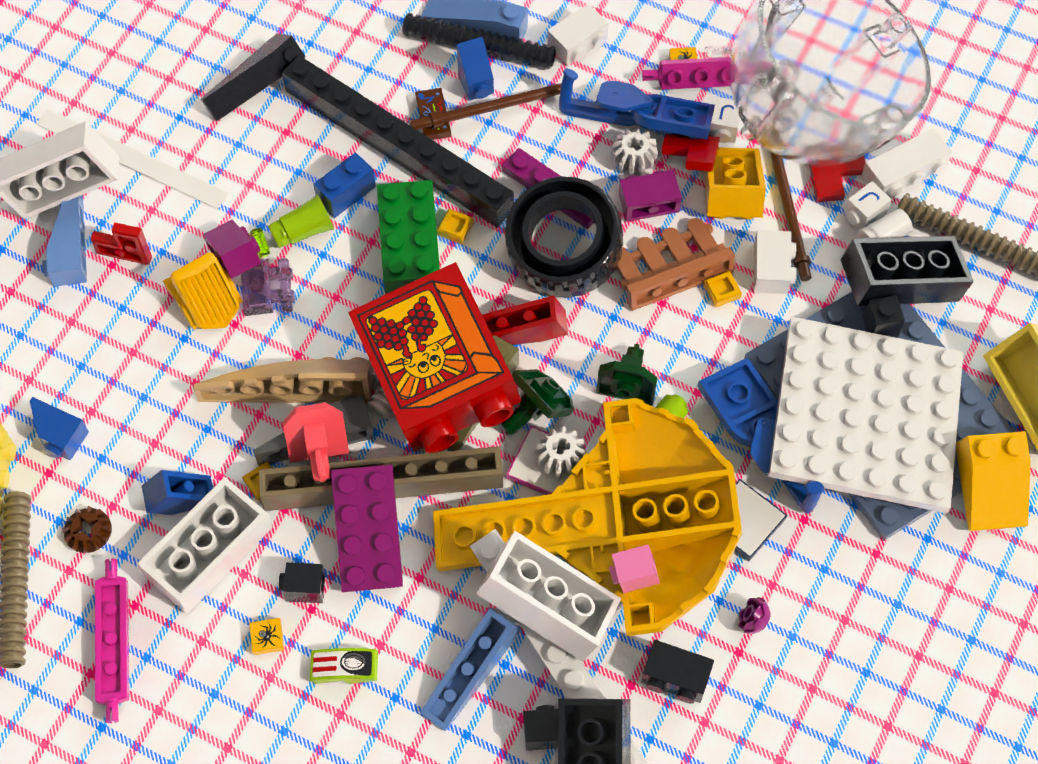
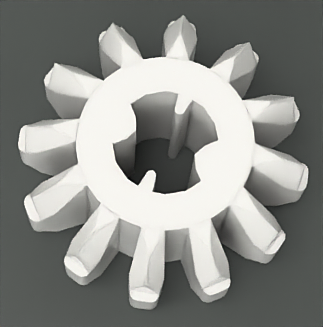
(634, 151)
(552, 444)

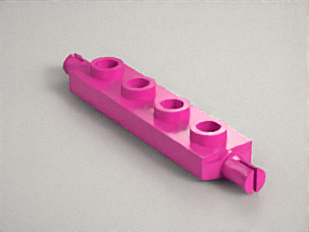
(690, 73)
(111, 641)

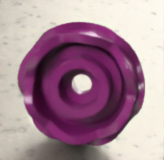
(754, 616)

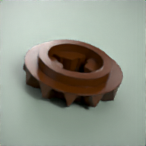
(100, 531)

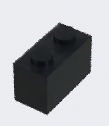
(677, 672)

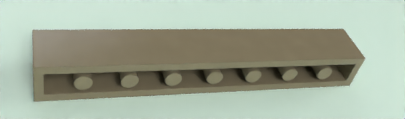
(413, 477)

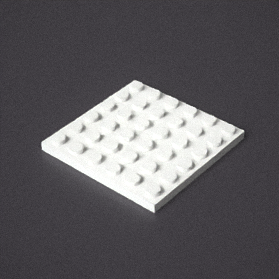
(867, 415)

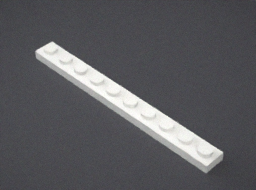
(565, 668)

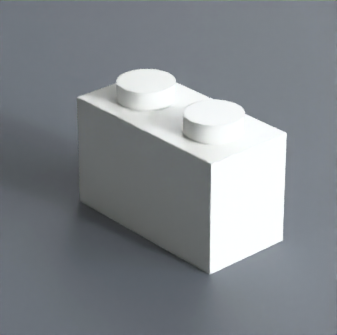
(578, 34)
(773, 262)

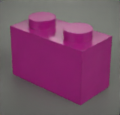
(649, 195)
(233, 248)

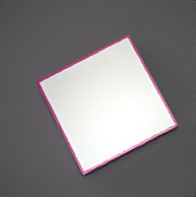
(526, 470)

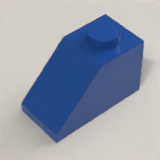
(474, 69)
(57, 429)
(175, 492)

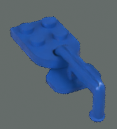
(629, 106)
(745, 401)

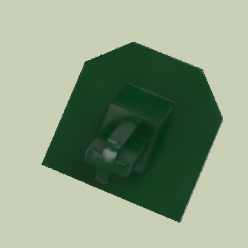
(627, 378)
(541, 397)

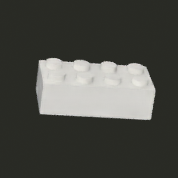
(57, 170)
(205, 545)
(549, 596)

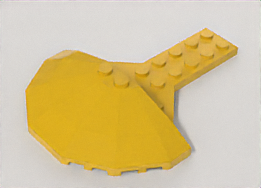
(639, 486)

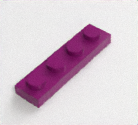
(529, 171)

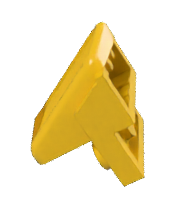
(204, 293)

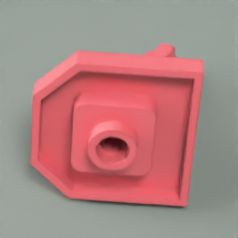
(314, 435)

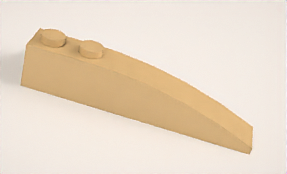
(292, 382)

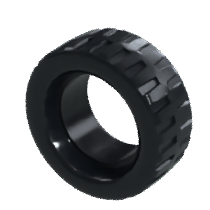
(570, 276)

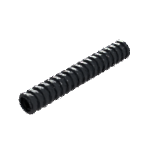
(494, 43)

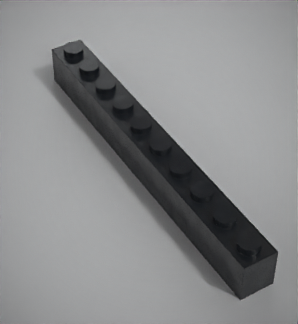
(398, 141)

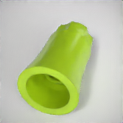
(301, 223)

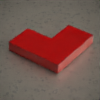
(700, 152)
(828, 180)
(125, 244)

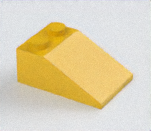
(735, 184)
(995, 480)

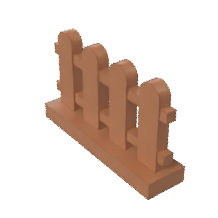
(678, 276)

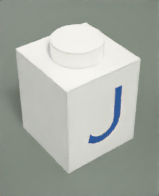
(725, 120)
(867, 206)

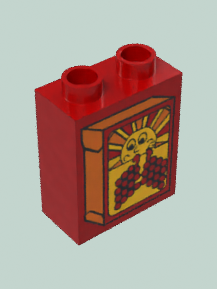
(436, 359)

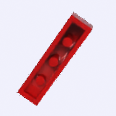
(529, 321)

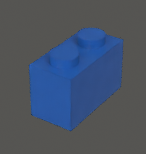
(345, 184)

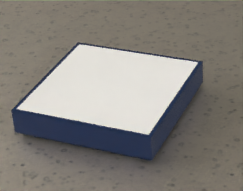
(758, 520)

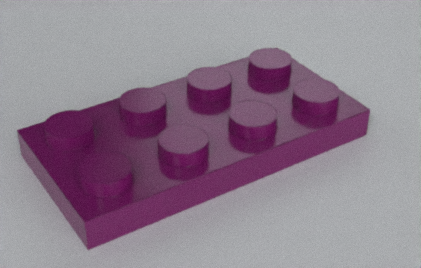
(367, 528)

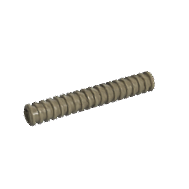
(970, 234)
(14, 579)

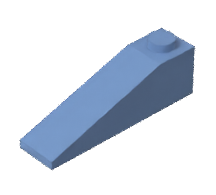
(481, 14)
(67, 246)
(471, 667)

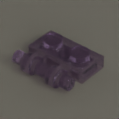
(257, 288)

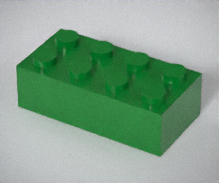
(407, 232)

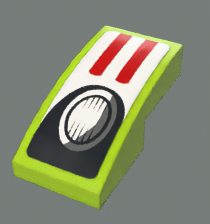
(344, 664)

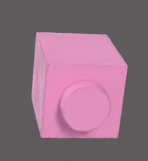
(634, 569)

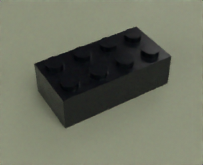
(907, 267)
(594, 731)

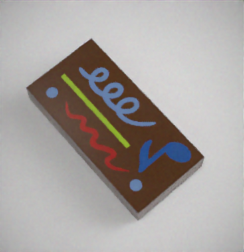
(428, 102)

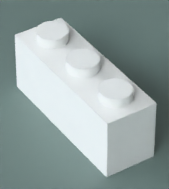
(908, 163)

